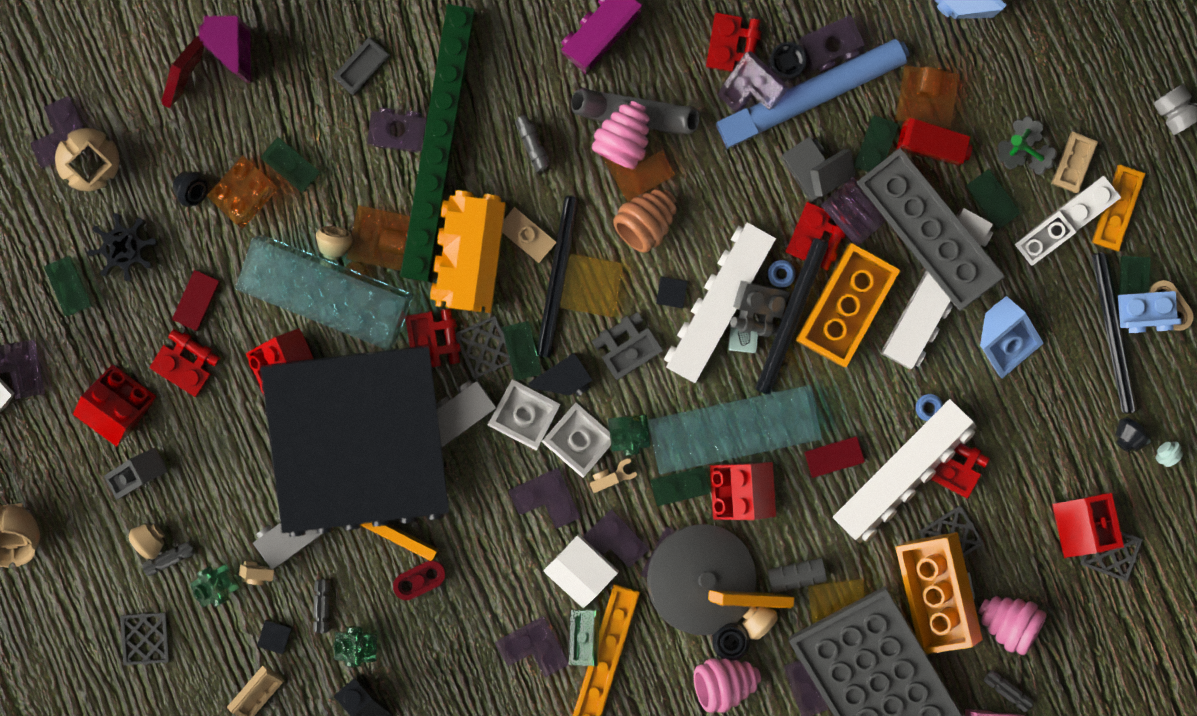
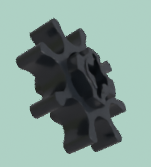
(114, 256)

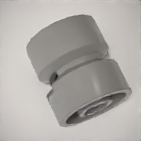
(1177, 108)

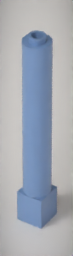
(813, 92)

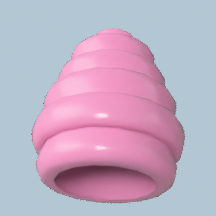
(623, 136)
(1012, 622)
(724, 683)

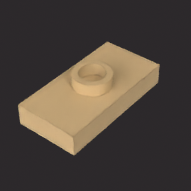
(1074, 162)
(527, 235)
(255, 692)

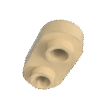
(1182, 306)

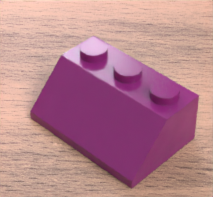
(599, 32)
(230, 42)

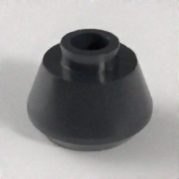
(190, 188)
(1131, 435)
(725, 648)

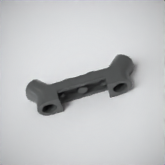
(663, 116)

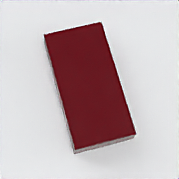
(196, 300)
(834, 456)

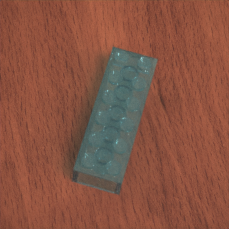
(324, 291)
(734, 429)

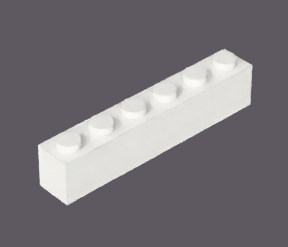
(927, 306)
(717, 308)
(905, 471)

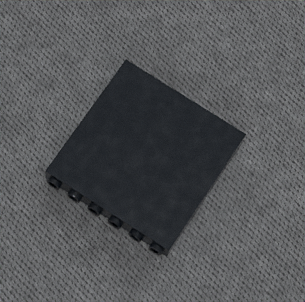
(355, 440)

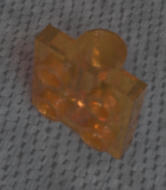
(927, 95)
(242, 192)
(379, 238)

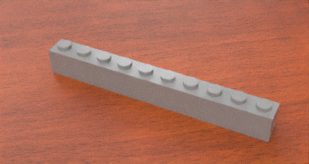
(453, 419)

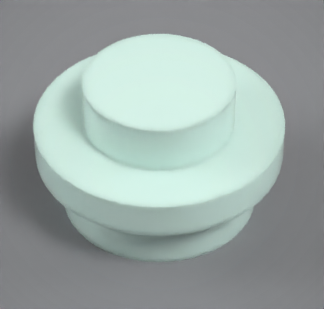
(1169, 453)

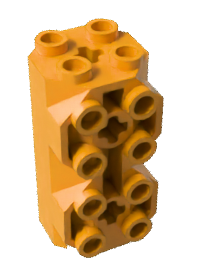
(469, 252)

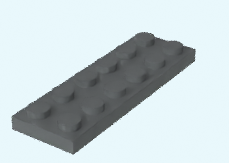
(930, 230)

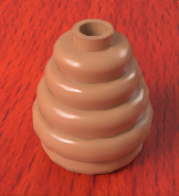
(646, 219)

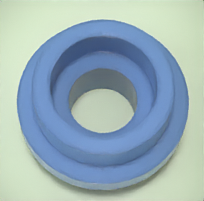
(790, 273)
(936, 401)

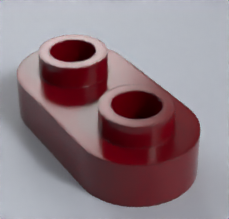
(420, 581)

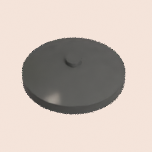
(692, 564)

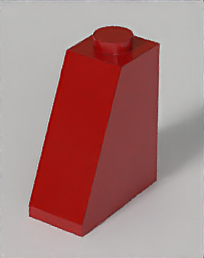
(934, 142)

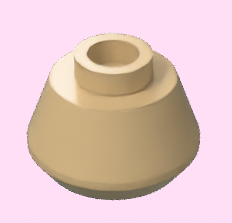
(333, 241)
(147, 540)
(759, 621)

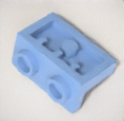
(1148, 309)

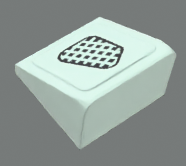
(742, 341)

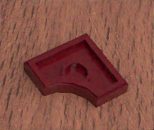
(181, 71)

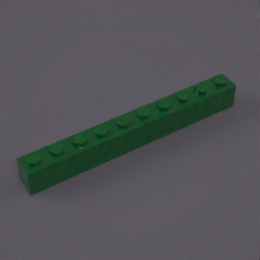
(438, 143)

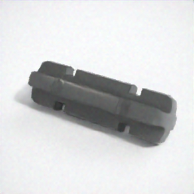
(168, 558)
(321, 606)
(1008, 690)

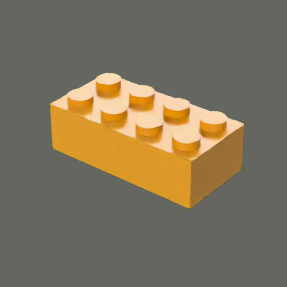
(847, 305)
(939, 593)

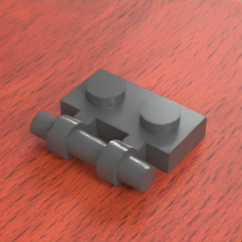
(529, 137)
(759, 299)
(631, 353)

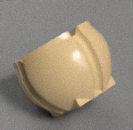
(77, 142)
(17, 535)

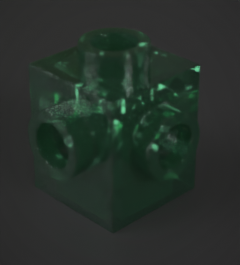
(629, 434)
(213, 586)
(355, 646)

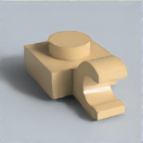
(605, 479)
(255, 574)

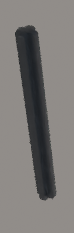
(557, 276)
(791, 316)
(1114, 332)

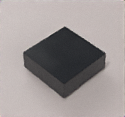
(671, 292)
(274, 636)

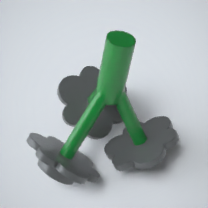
(1026, 134)

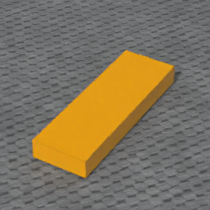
(1115, 219)
(404, 540)
(752, 599)

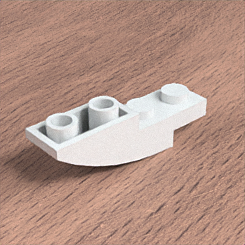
(1067, 220)

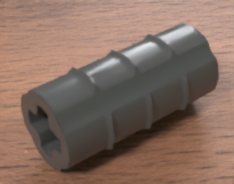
(797, 575)

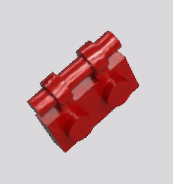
(725, 38)
(810, 226)
(422, 332)
(180, 370)
(961, 477)

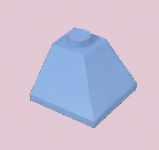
(970, 8)
(1008, 336)

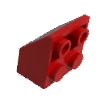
(280, 349)
(113, 405)
(743, 491)
(1087, 525)

